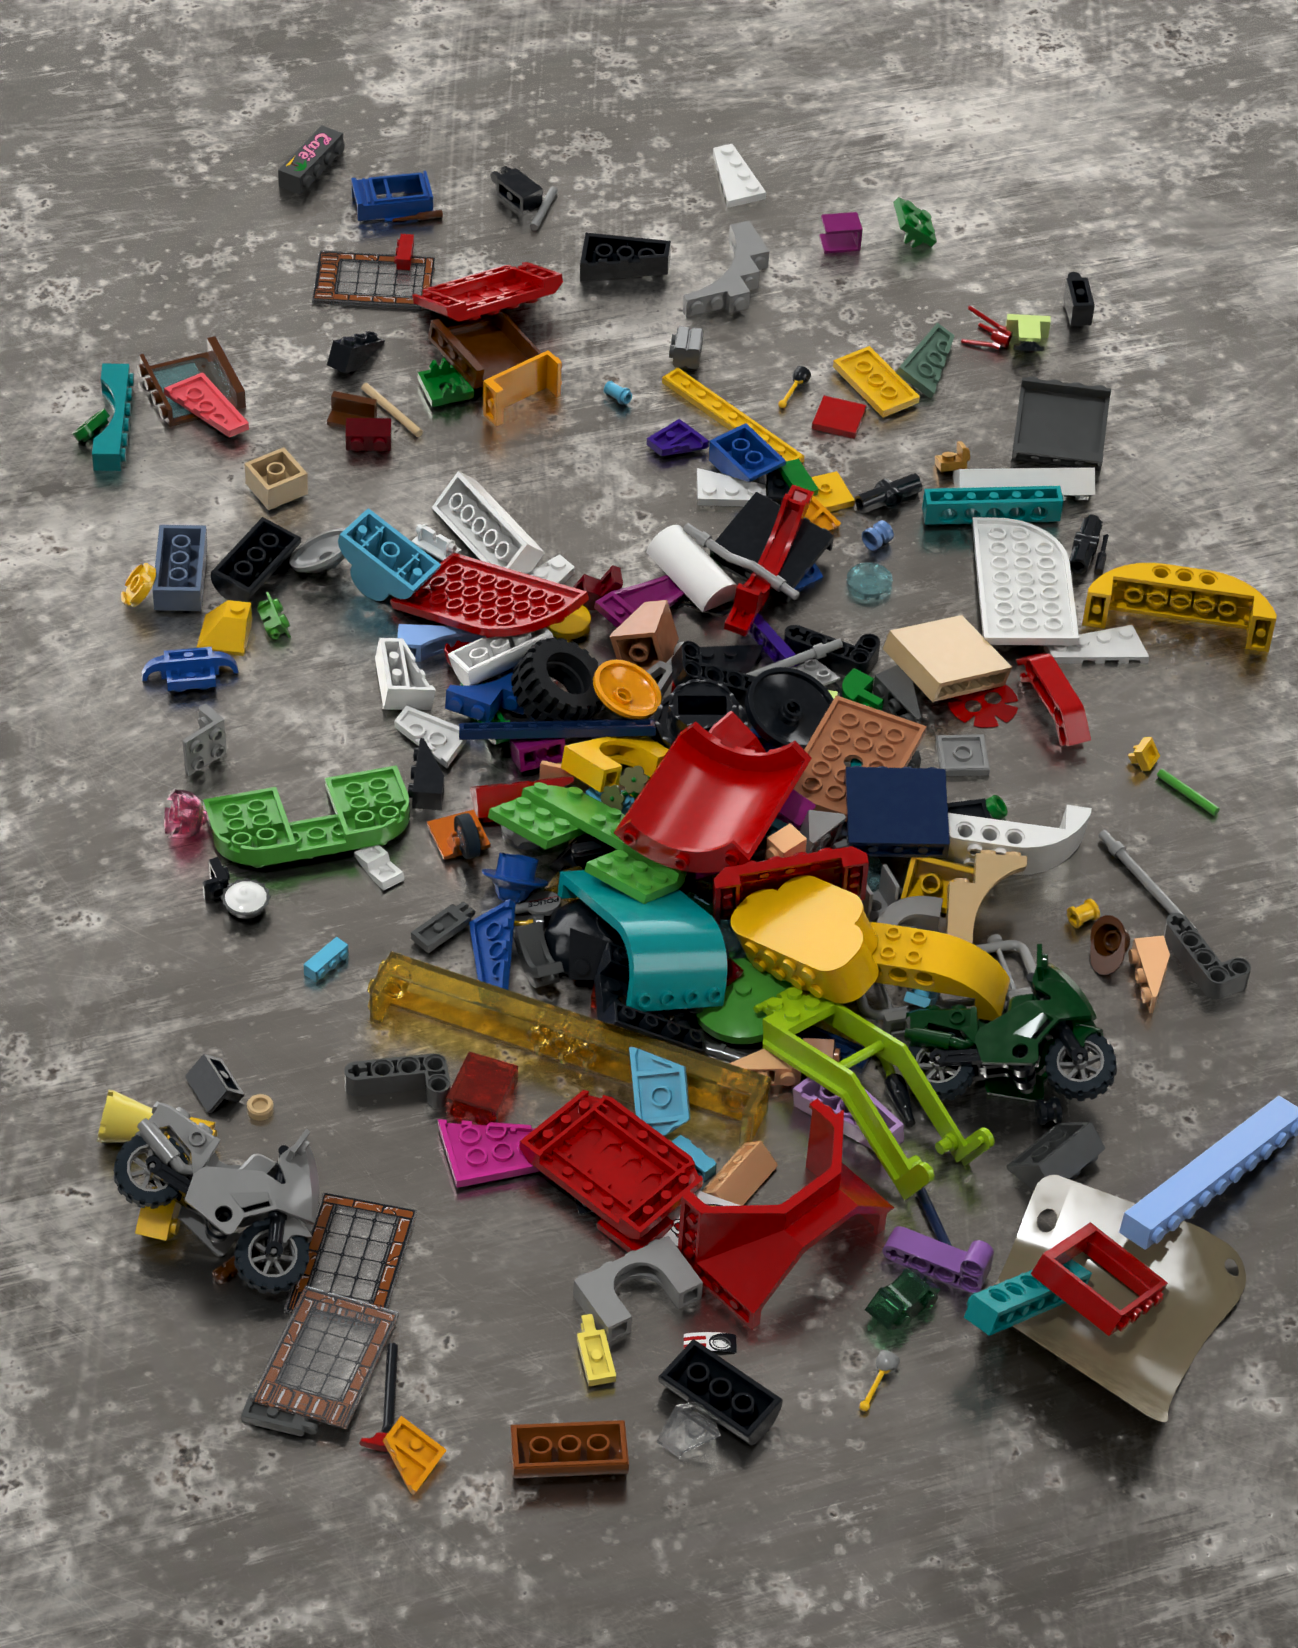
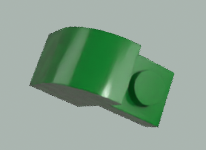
(859, 687)

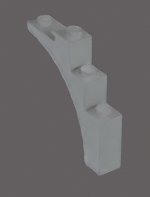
(733, 287)

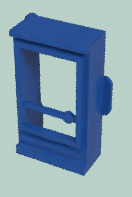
(391, 207)

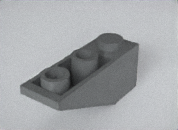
(898, 693)

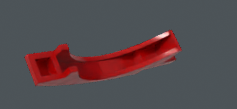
(754, 593)

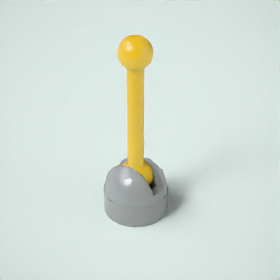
(886, 1364)

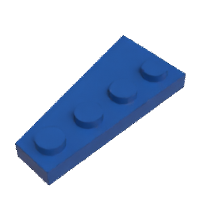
(493, 944)

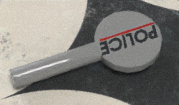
(538, 903)

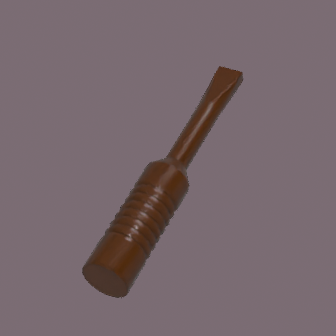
(421, 216)

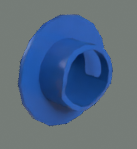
(515, 877)

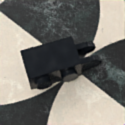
(517, 189)
(1078, 300)

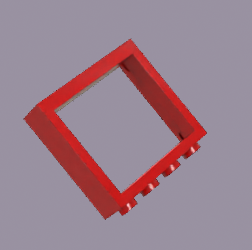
(1116, 1261)

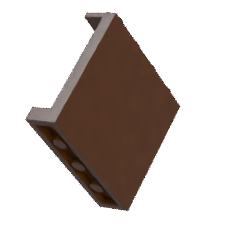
(482, 347)

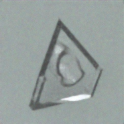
(687, 1430)

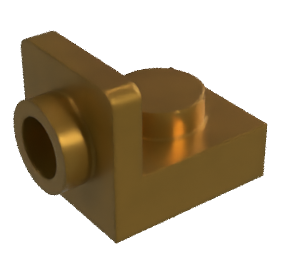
(953, 461)

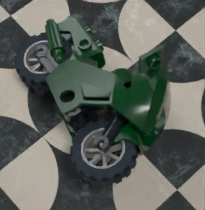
(1017, 1044)

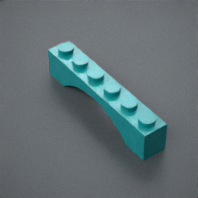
(108, 446)

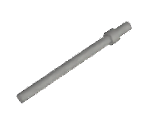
(817, 651)
(1119, 851)

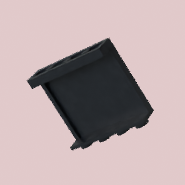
(750, 533)

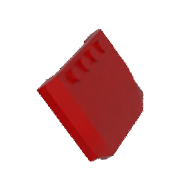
(489, 291)
(841, 867)
(612, 1163)

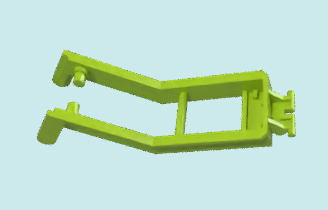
(795, 1012)

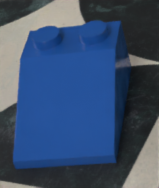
(743, 454)

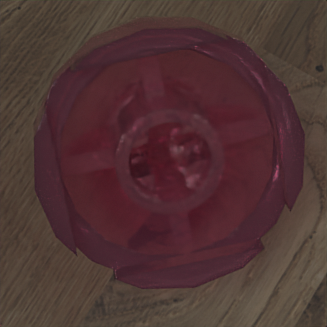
(184, 815)

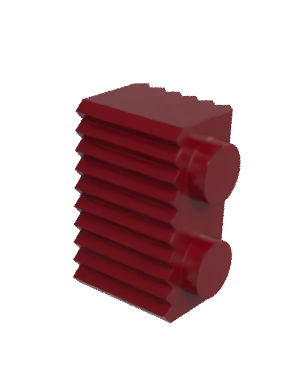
(368, 434)

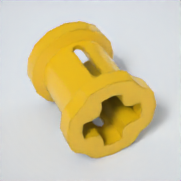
(1083, 913)

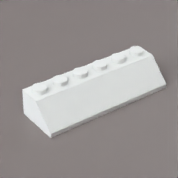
(1073, 481)
(486, 525)

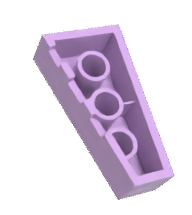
(810, 1090)

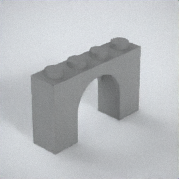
(657, 1262)

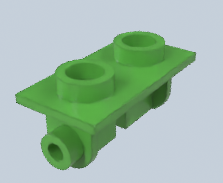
(271, 614)

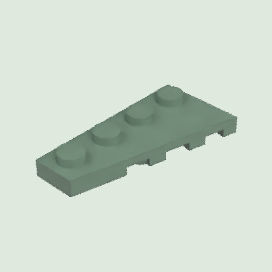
(927, 360)

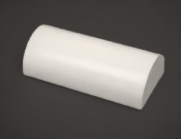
(691, 568)
(492, 656)

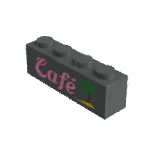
(311, 160)

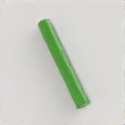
(1188, 792)

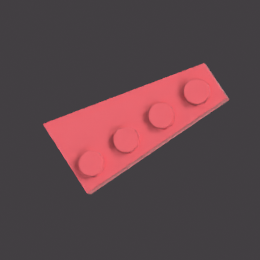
(208, 403)

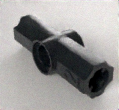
(888, 493)
(1085, 544)

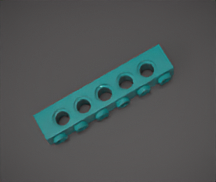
(1016, 503)
(1015, 1300)

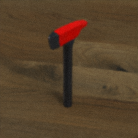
(389, 1401)

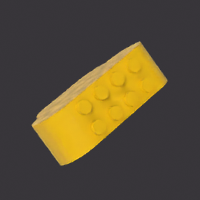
(810, 937)

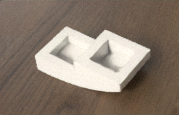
(379, 867)

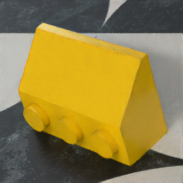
(932, 877)

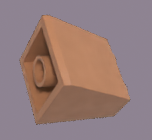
(646, 635)

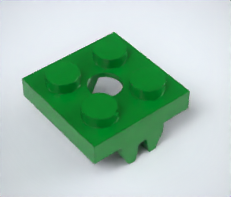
(908, 219)
(444, 374)

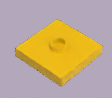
(833, 492)

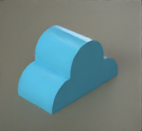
(384, 559)

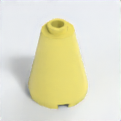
(121, 1118)

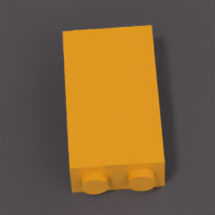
(519, 383)

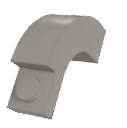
(914, 912)

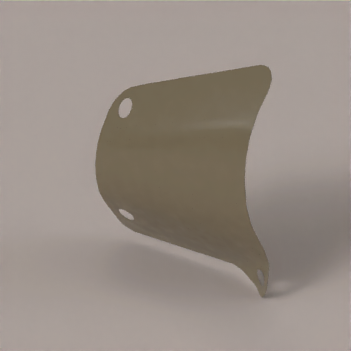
(1156, 1350)

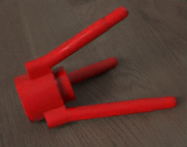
(1000, 334)

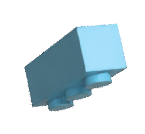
(326, 959)
(703, 1164)

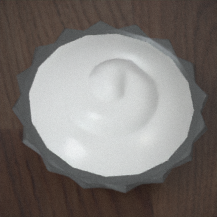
(245, 898)

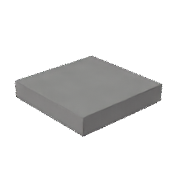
(962, 755)

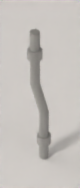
(776, 582)

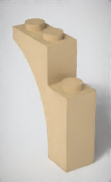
(965, 897)

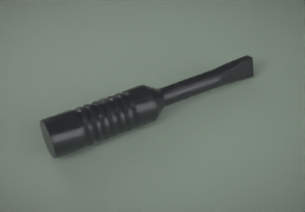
(1101, 557)

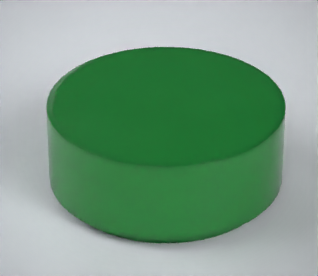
(996, 807)

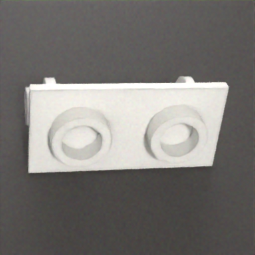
(434, 544)

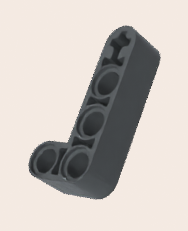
(1211, 975)
(400, 1075)

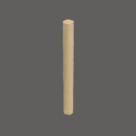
(392, 410)

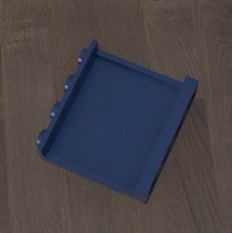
(897, 811)

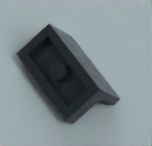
(213, 1082)

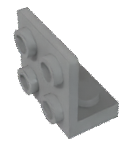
(206, 743)

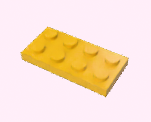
(876, 381)

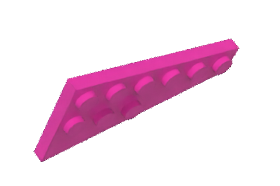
(484, 1151)

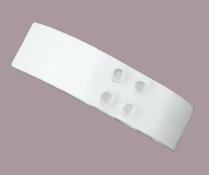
(1042, 845)

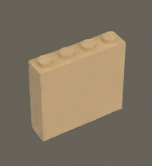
(947, 658)

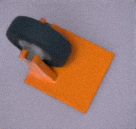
(459, 835)

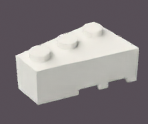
(400, 677)

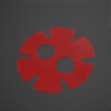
(986, 715)

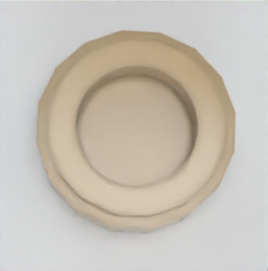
(260, 1107)

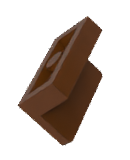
(350, 406)

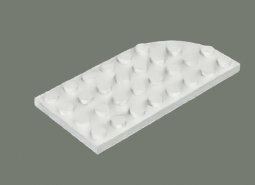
(1023, 584)

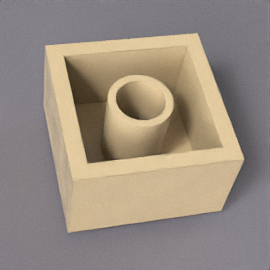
(276, 478)

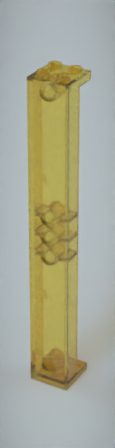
(561, 1036)

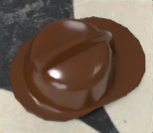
(1108, 944)

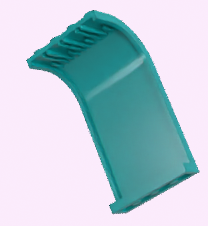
(670, 944)

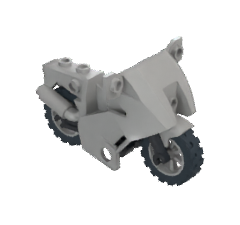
(219, 1198)

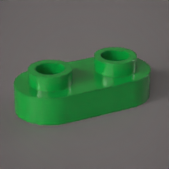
(86, 430)

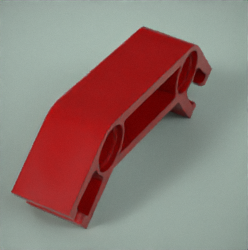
(1057, 697)

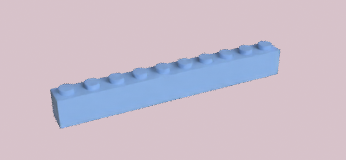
(1210, 1173)

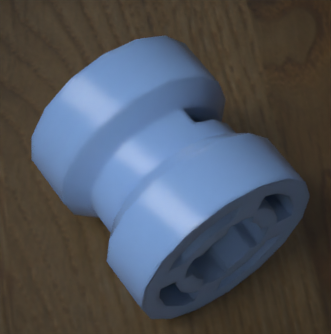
(878, 535)

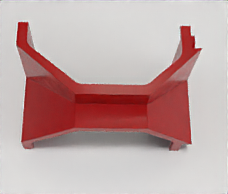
(752, 1248)

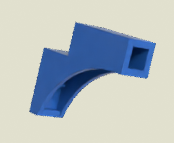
(483, 700)

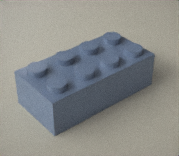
(180, 567)

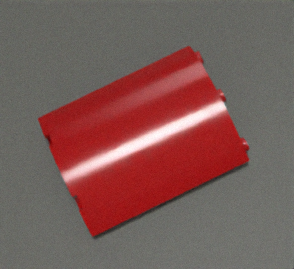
(710, 802)

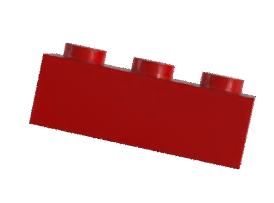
(404, 252)

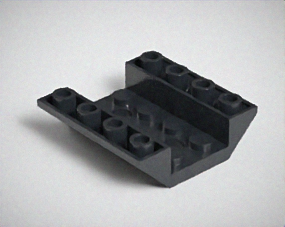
(611, 997)

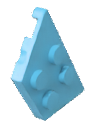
(659, 1091)

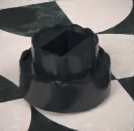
(691, 702)

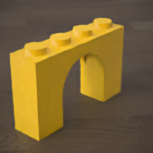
(598, 759)

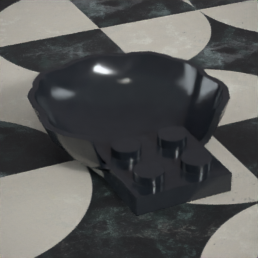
(579, 917)

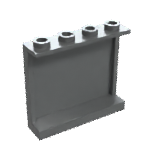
(1061, 423)

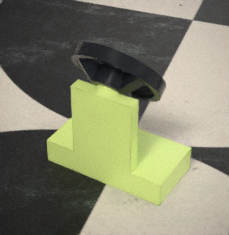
(1029, 330)

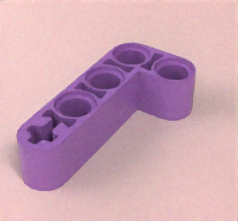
(940, 1260)

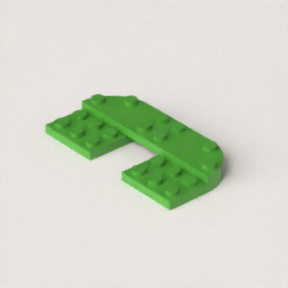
(558, 814)
(256, 832)

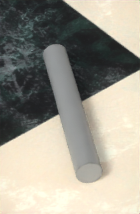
(543, 208)

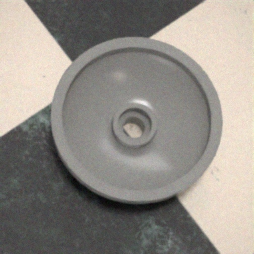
(318, 553)

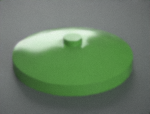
(736, 1019)

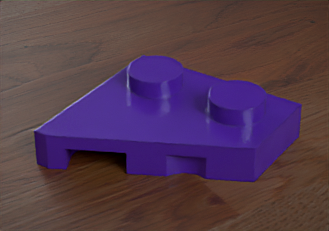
(676, 439)

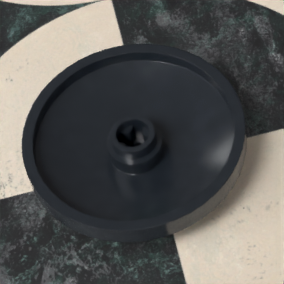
(786, 705)

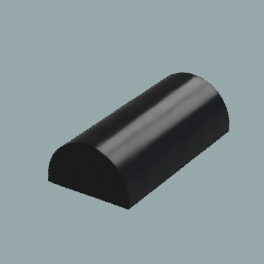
(253, 560)
(722, 1392)

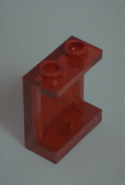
(481, 1089)

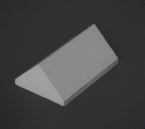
(821, 829)

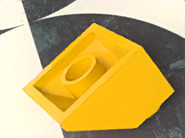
(227, 628)

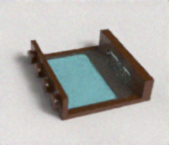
(211, 363)

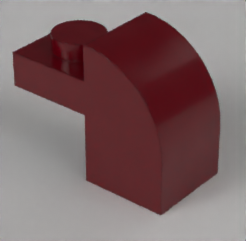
(598, 588)

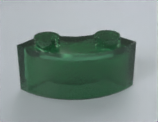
(903, 1299)

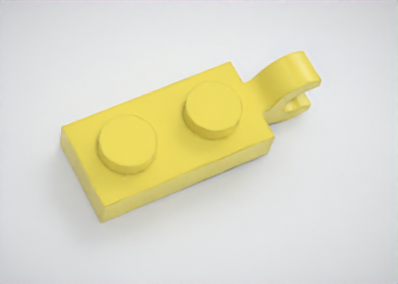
(595, 1353)

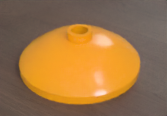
(627, 689)

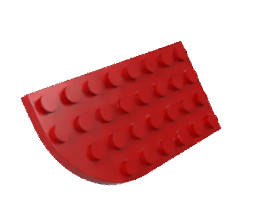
(490, 599)

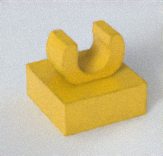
(1145, 754)

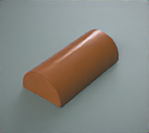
(569, 1449)

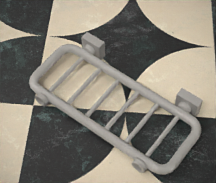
(895, 1018)

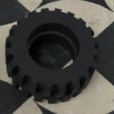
(570, 667)

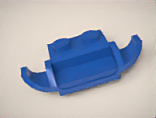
(189, 667)

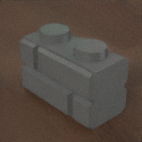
(686, 347)

